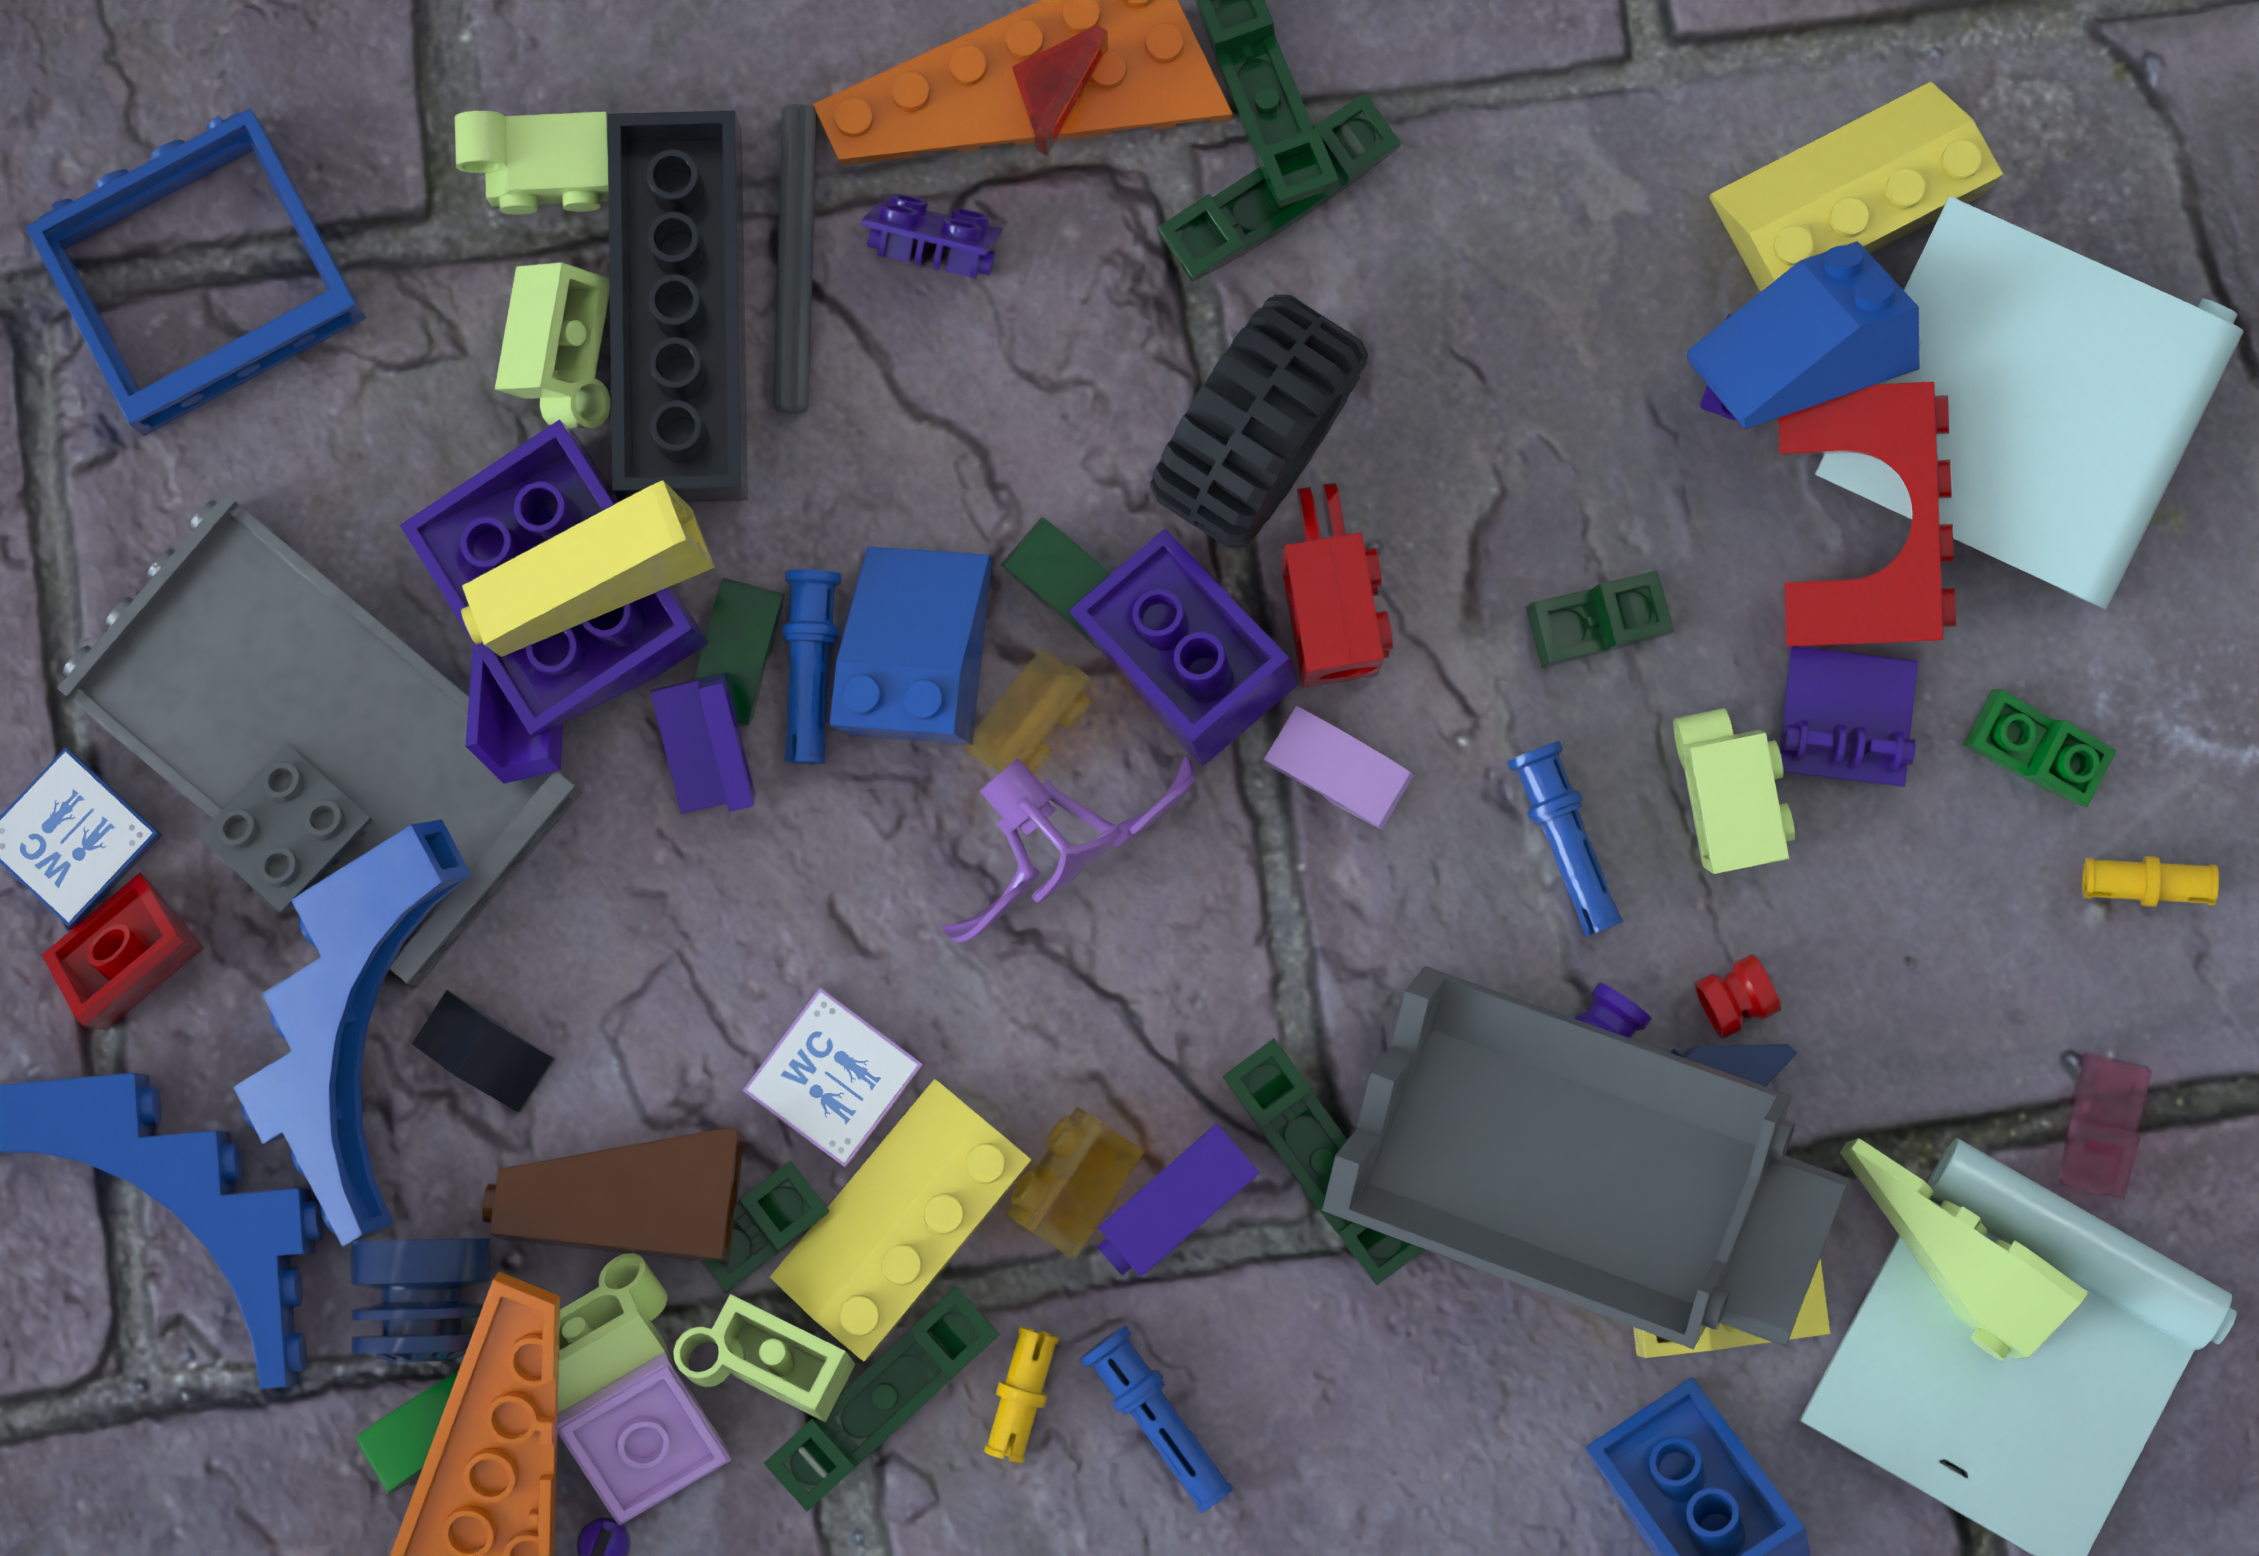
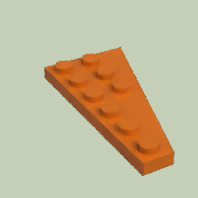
(969, 96)
(495, 1449)

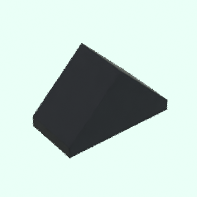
(482, 1052)

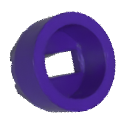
(618, 1544)

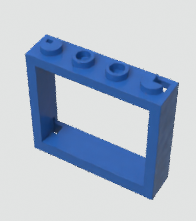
(241, 360)

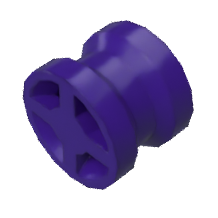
(1614, 1012)

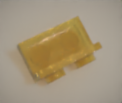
(1031, 714)
(1073, 1181)

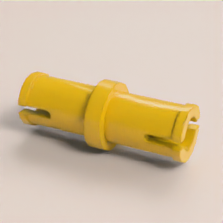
(2150, 881)
(1021, 1394)

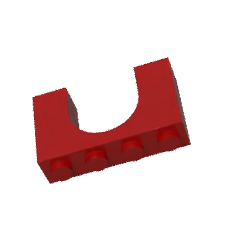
(1907, 596)

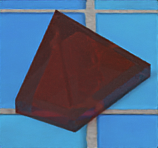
(1055, 82)

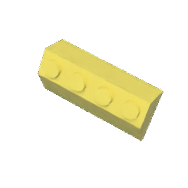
(1858, 184)
(900, 1220)

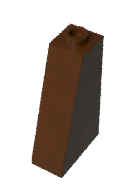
(636, 1198)

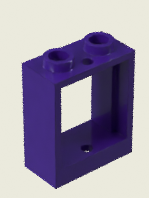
(1175, 1202)

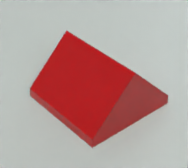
(120, 954)

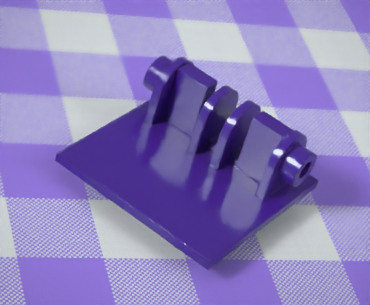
(906, 218)
(1848, 716)

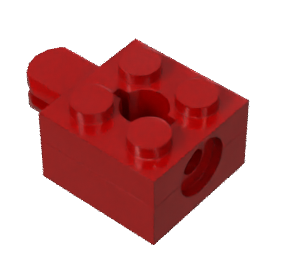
(1331, 598)

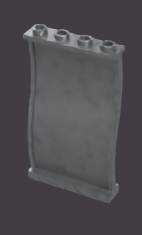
(260, 650)

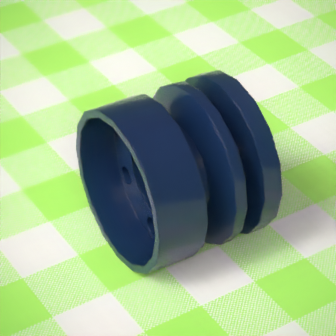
(418, 1295)

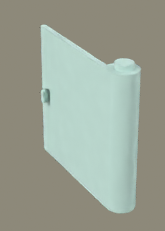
(2060, 399)
(2038, 1434)

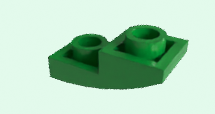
(2039, 748)
(402, 1439)

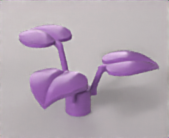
(1025, 804)

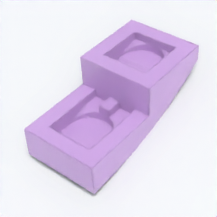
(1339, 767)

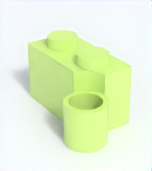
(536, 158)
(556, 343)
(1733, 792)
(609, 1329)
(769, 1357)

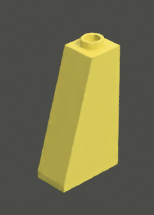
(587, 571)

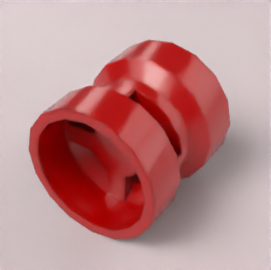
(1740, 995)

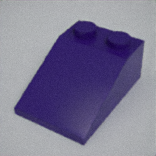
(1185, 647)

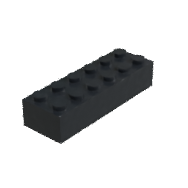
(677, 304)

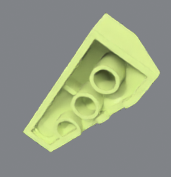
(1993, 1287)

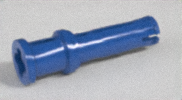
(810, 637)
(1556, 809)
(1140, 1393)

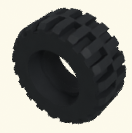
(1258, 420)

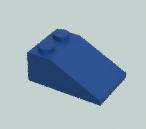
(1811, 338)
(913, 646)
(1694, 1482)

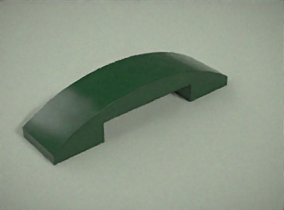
(1267, 99)
(1247, 213)
(1307, 1144)
(882, 1398)

